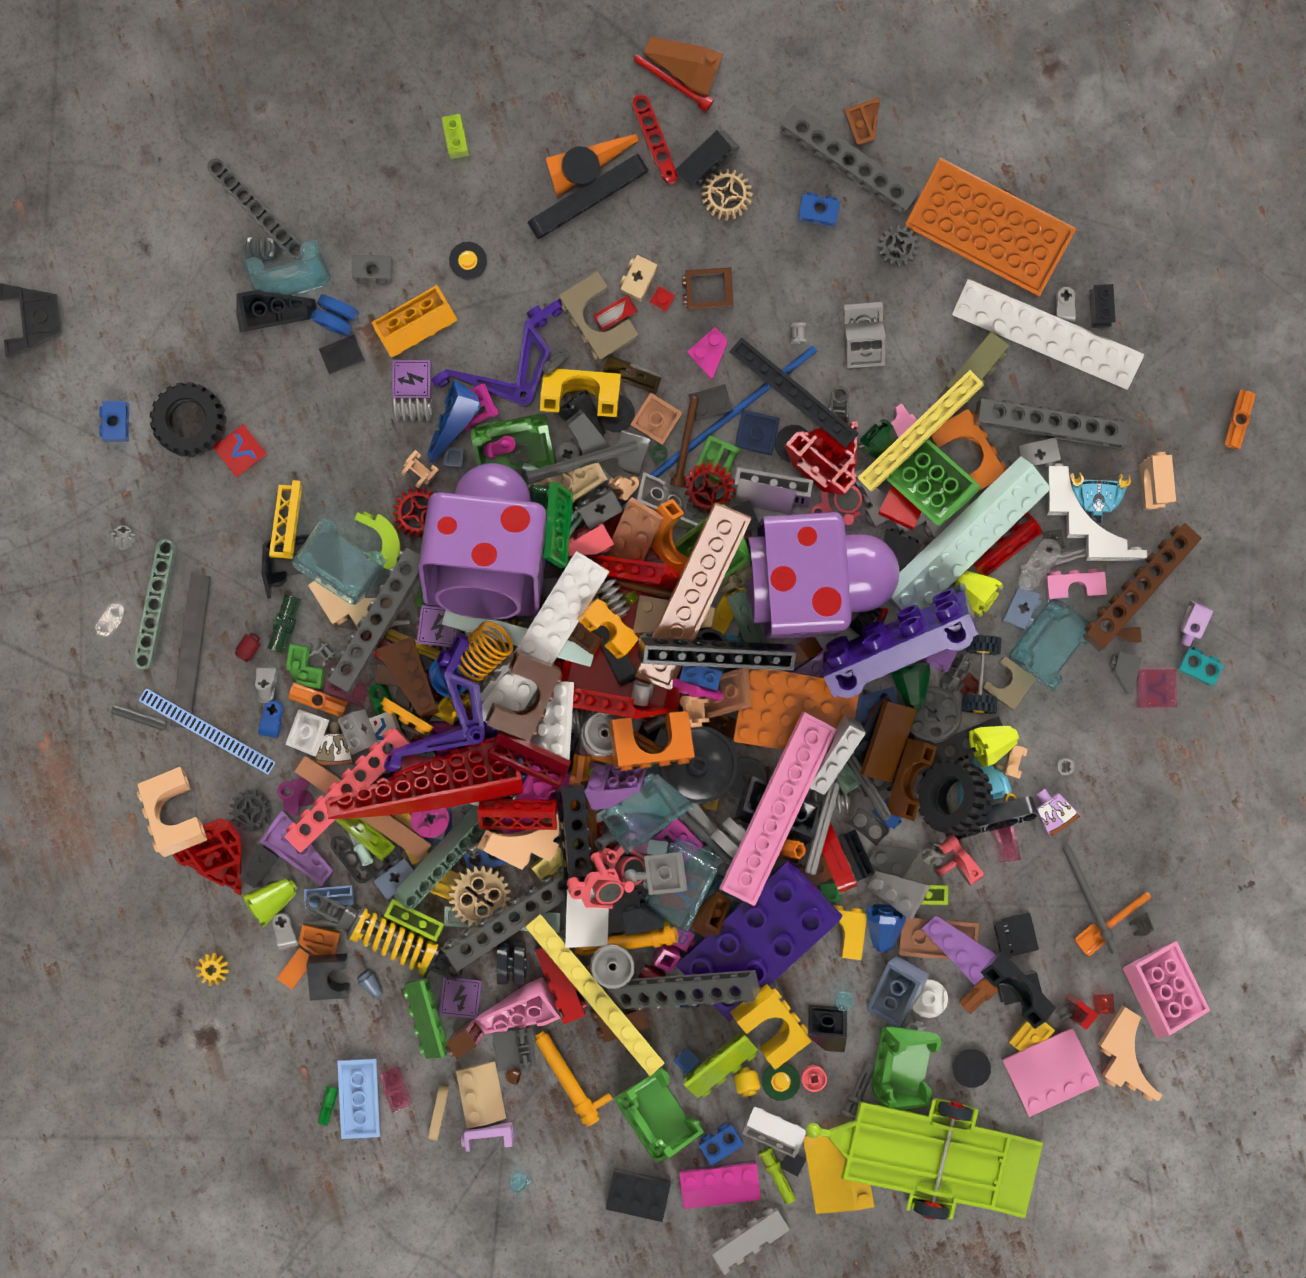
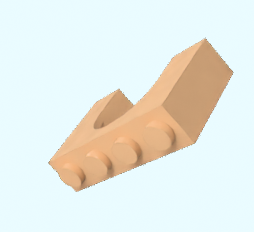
(1157, 481)
(154, 795)

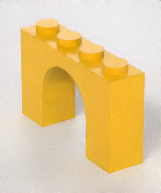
(561, 381)
(853, 932)
(790, 1037)

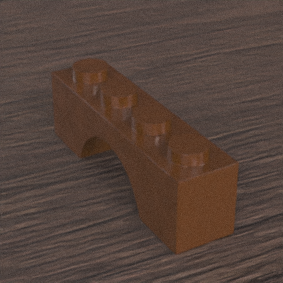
(915, 758)

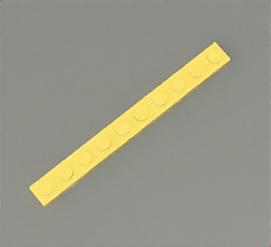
(594, 995)

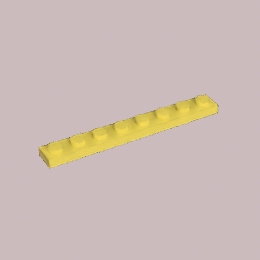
(920, 430)

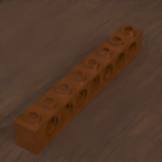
(1188, 540)

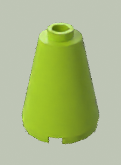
(269, 900)

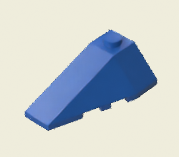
(460, 409)

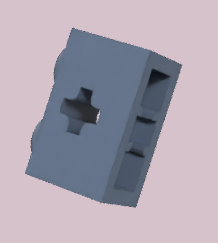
(1013, 615)
(384, 877)

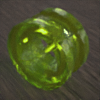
(631, 598)

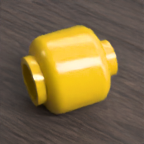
(747, 1082)

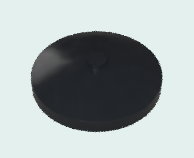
(709, 772)

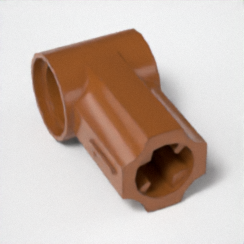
(975, 997)

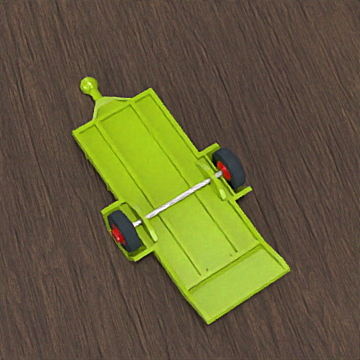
(925, 1154)

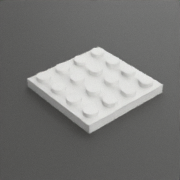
(555, 727)

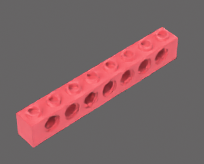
(295, 834)

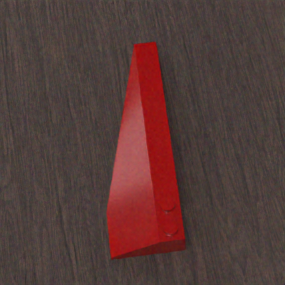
(443, 782)

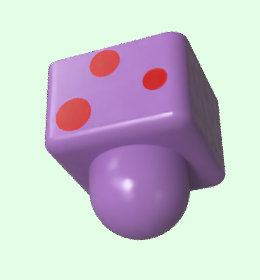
(484, 547)
(815, 575)

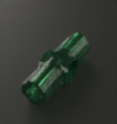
(284, 623)

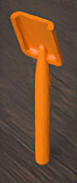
(1090, 938)

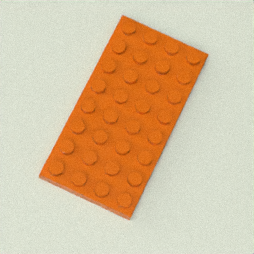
(990, 226)

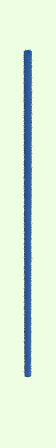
(726, 418)

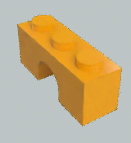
(621, 637)

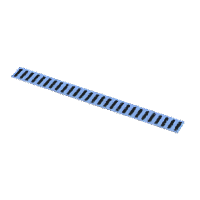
(207, 731)

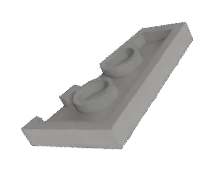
(492, 679)
(898, 892)

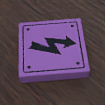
(411, 379)
(431, 628)
(460, 998)

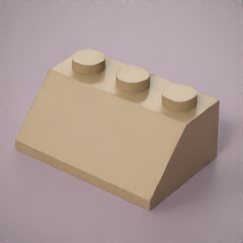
(481, 1094)

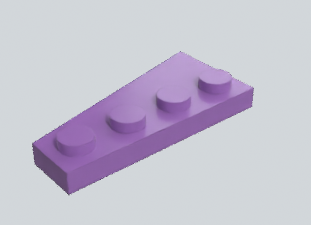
(308, 861)
(960, 948)

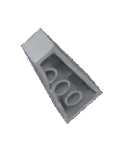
(749, 1239)

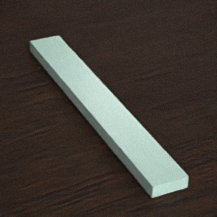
(570, 652)

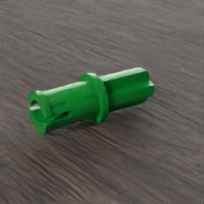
(327, 1105)

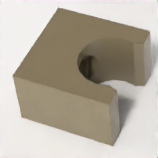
(1017, 687)

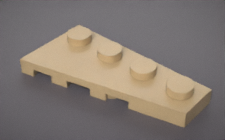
(579, 480)
(651, 610)

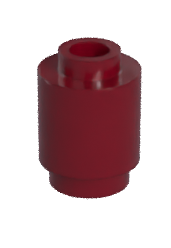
(248, 647)
(650, 972)

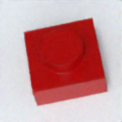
(662, 299)

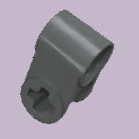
(840, 406)

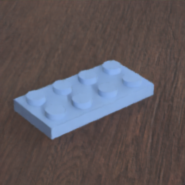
(359, 1098)

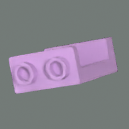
(486, 1131)

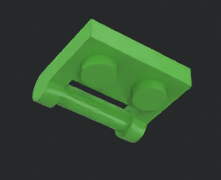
(713, 451)

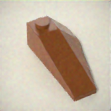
(688, 62)

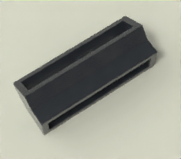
(856, 855)

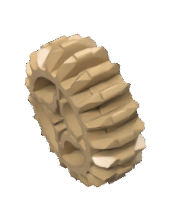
(731, 178)

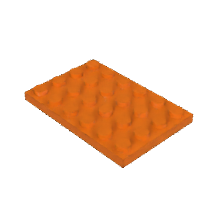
(778, 703)

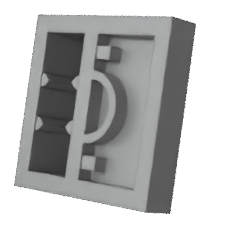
(864, 335)

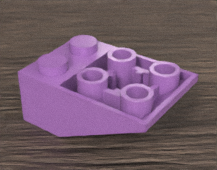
(611, 785)

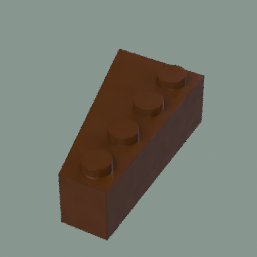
(408, 670)

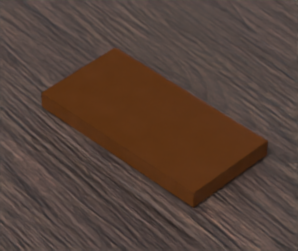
(888, 741)

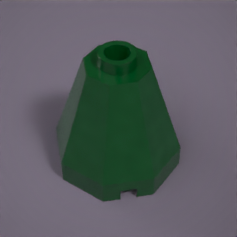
(878, 439)
(912, 684)

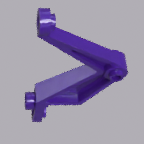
(507, 390)
(469, 730)

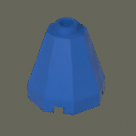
(884, 925)

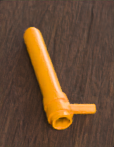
(656, 938)
(582, 1104)

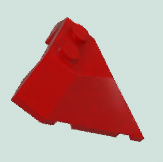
(824, 460)
(217, 856)

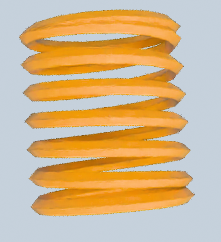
(479, 631)

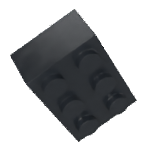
(638, 1195)

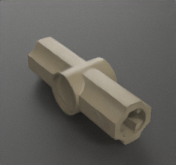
(737, 578)

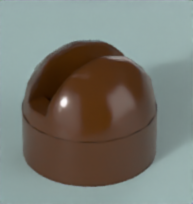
(513, 1076)

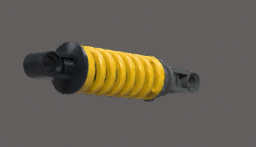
(365, 926)

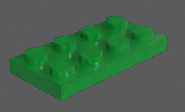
(558, 524)

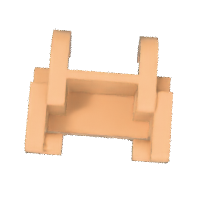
(419, 469)
(622, 486)
(695, 709)
(1012, 762)

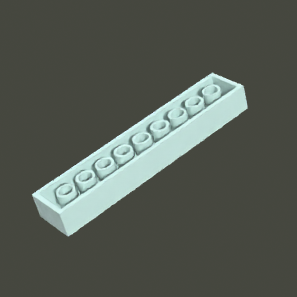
(970, 535)

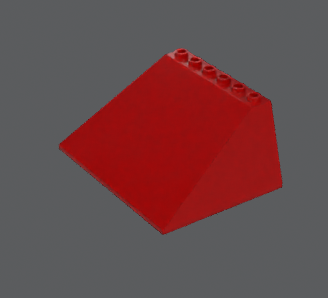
(596, 685)

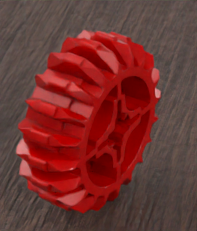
(706, 471)
(409, 516)

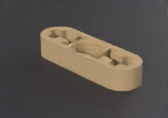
(438, 1112)

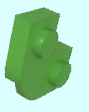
(298, 666)

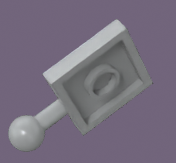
(663, 873)

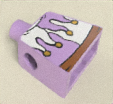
(1196, 614)
(1054, 812)

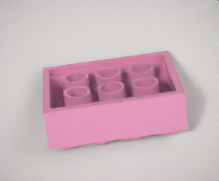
(1166, 990)
(1050, 1072)

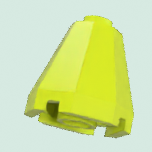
(979, 590)
(992, 743)

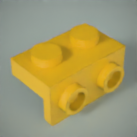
(446, 708)

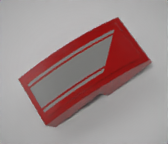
(615, 313)

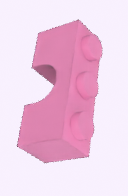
(1093, 583)

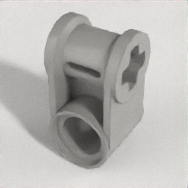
(1065, 309)
(265, 684)
(642, 693)
(286, 934)

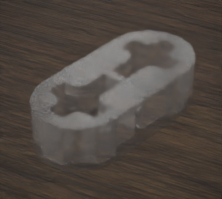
(107, 617)

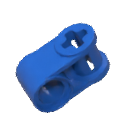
(271, 723)

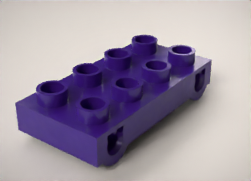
(899, 643)
(765, 936)

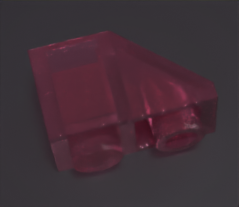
(357, 696)
(395, 1089)

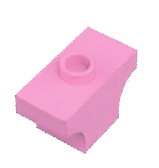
(903, 420)

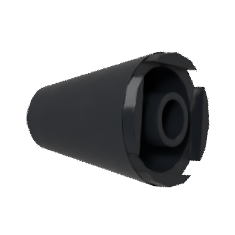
(584, 403)

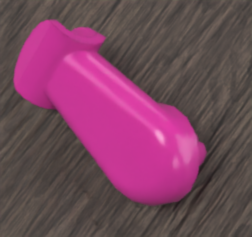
(503, 446)

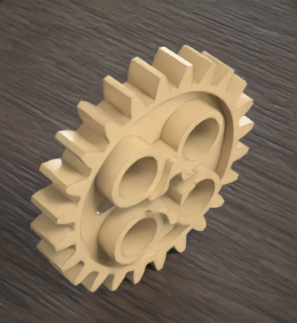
(490, 881)

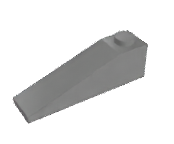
(653, 493)

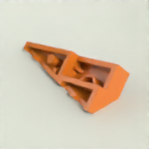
(605, 152)

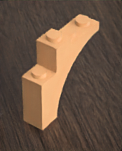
(339, 610)
(518, 846)
(1123, 1066)

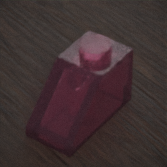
(1007, 844)

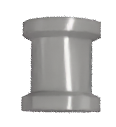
(798, 333)

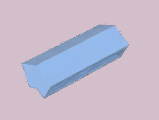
(340, 894)

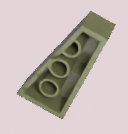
(982, 360)

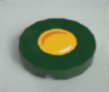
(781, 1083)

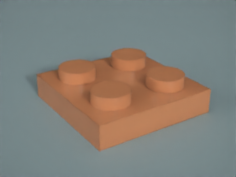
(656, 419)

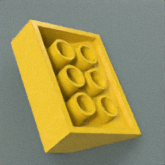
(828, 1188)

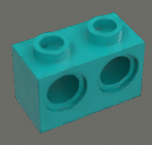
(1198, 671)

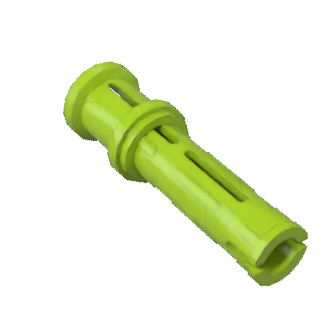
(773, 1167)

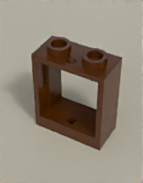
(728, 288)

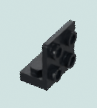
(1015, 935)

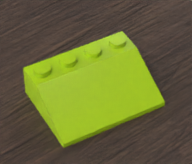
(720, 1064)

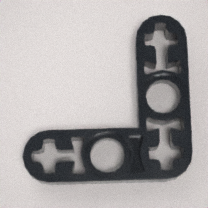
(371, 870)

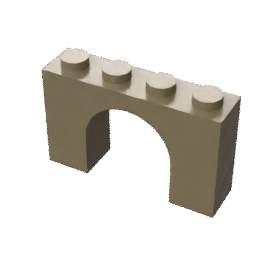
(601, 343)

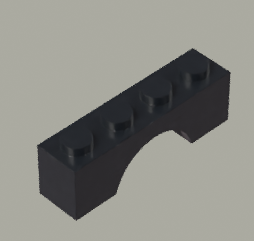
(1034, 1003)

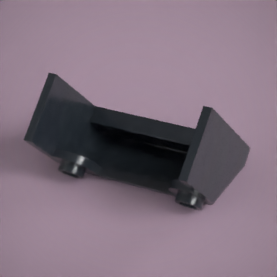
(277, 569)

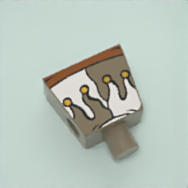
(334, 748)

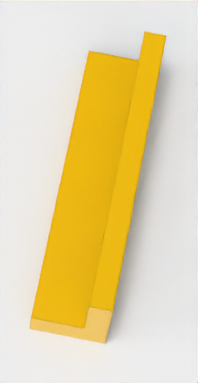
(290, 521)

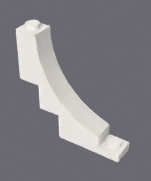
(1099, 543)

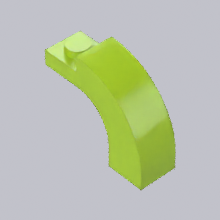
(390, 538)

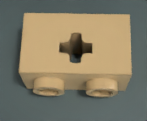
(647, 271)

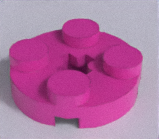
(429, 830)

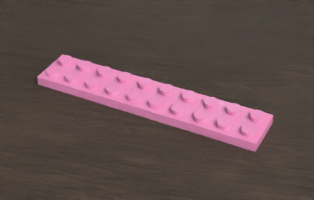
(778, 808)

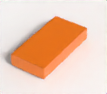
(294, 969)

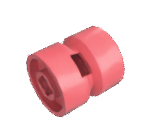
(813, 1077)

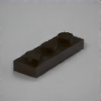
(633, 374)

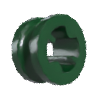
(658, 448)

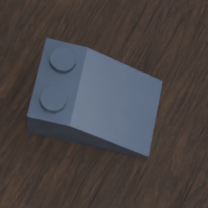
(897, 991)

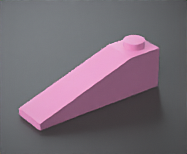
(524, 1007)

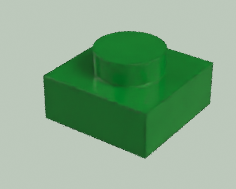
(830, 892)

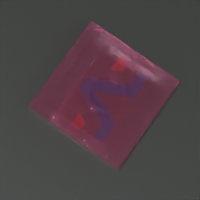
(1157, 688)

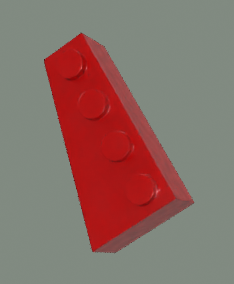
(565, 994)

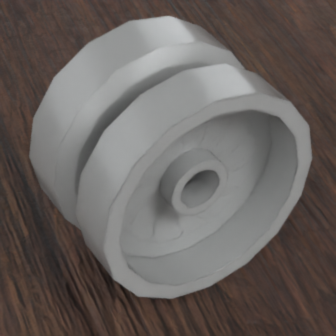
(591, 735)
(732, 841)
(600, 966)

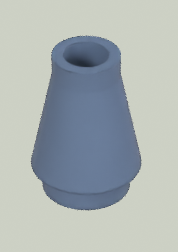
(369, 983)

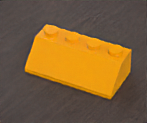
(414, 321)

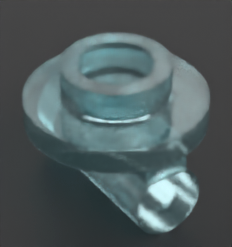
(519, 1183)

